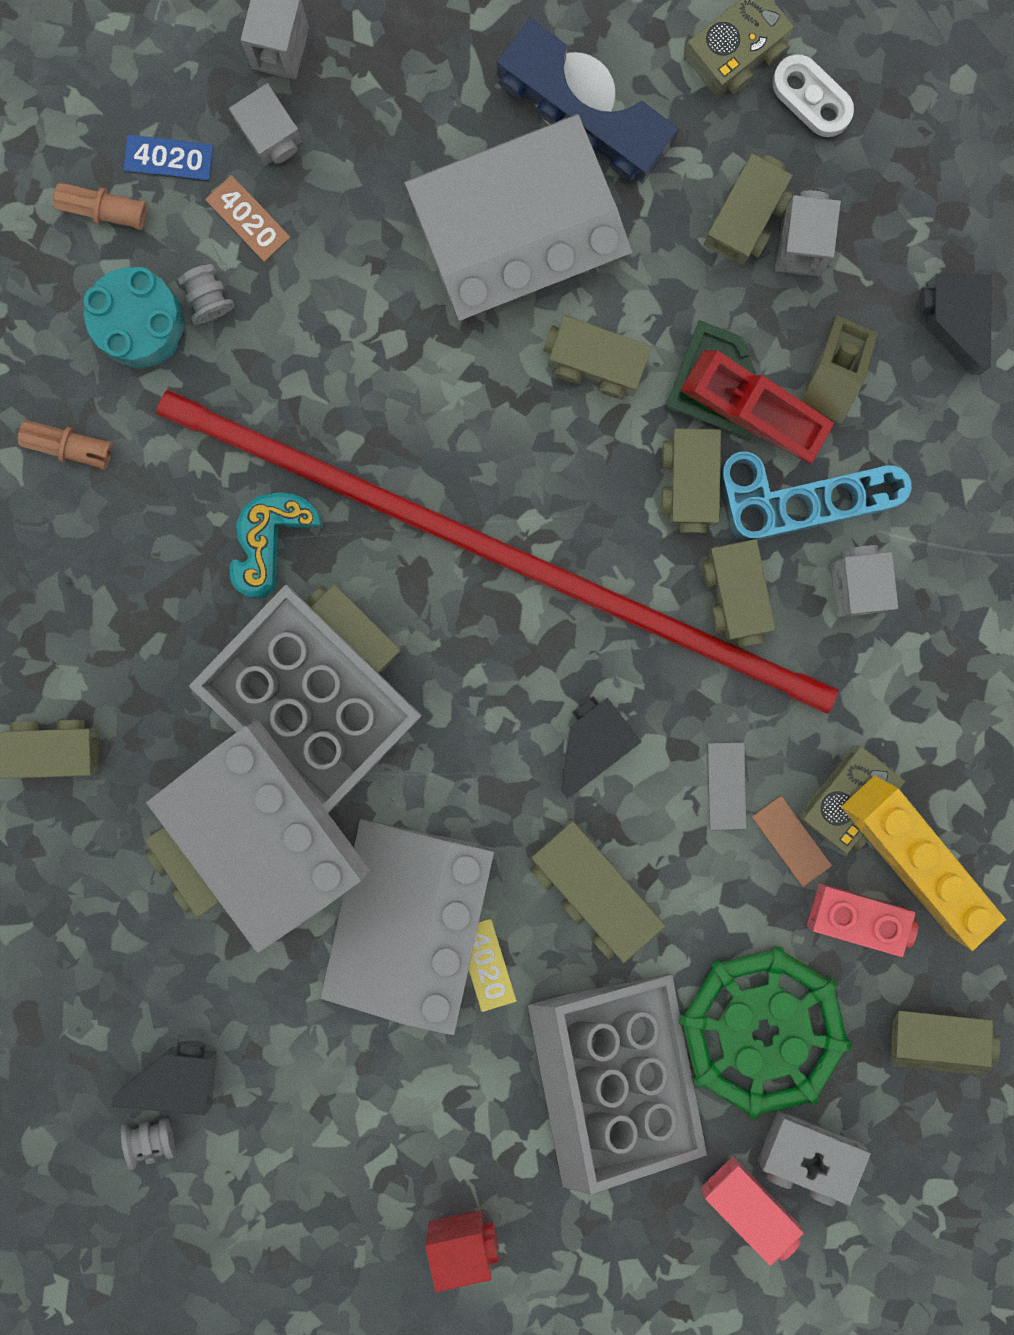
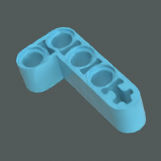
(815, 495)

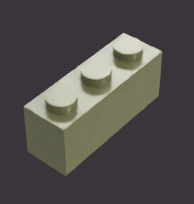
(595, 892)

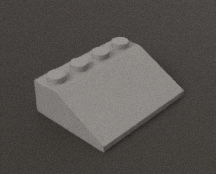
(518, 217)
(310, 695)
(258, 836)
(408, 927)
(617, 1083)

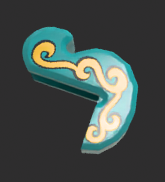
(259, 538)

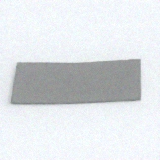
(727, 786)

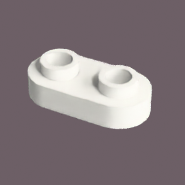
(817, 93)

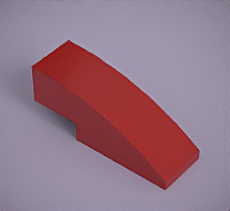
(757, 405)

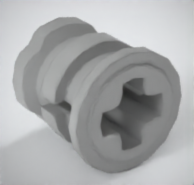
(204, 294)
(147, 1142)

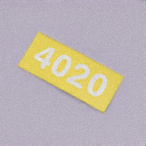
(489, 970)

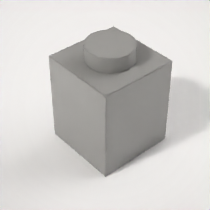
(266, 126)

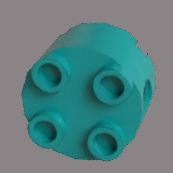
(134, 317)

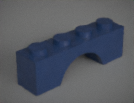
(629, 137)

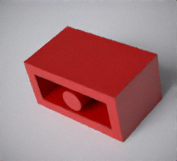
(461, 1250)

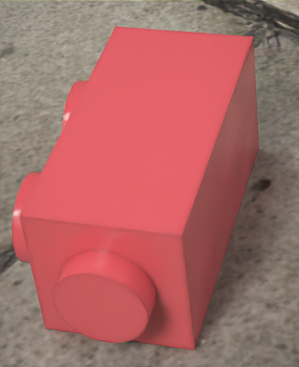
(862, 920)
(753, 1212)

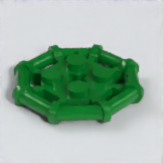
(742, 1017)

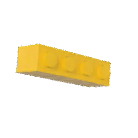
(923, 862)

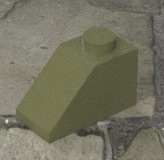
(840, 369)

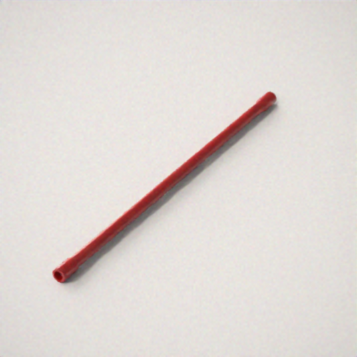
(199, 418)

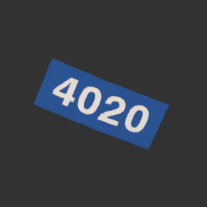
(168, 157)

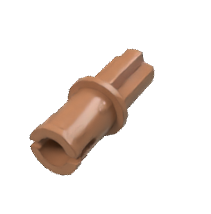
(100, 205)
(65, 444)

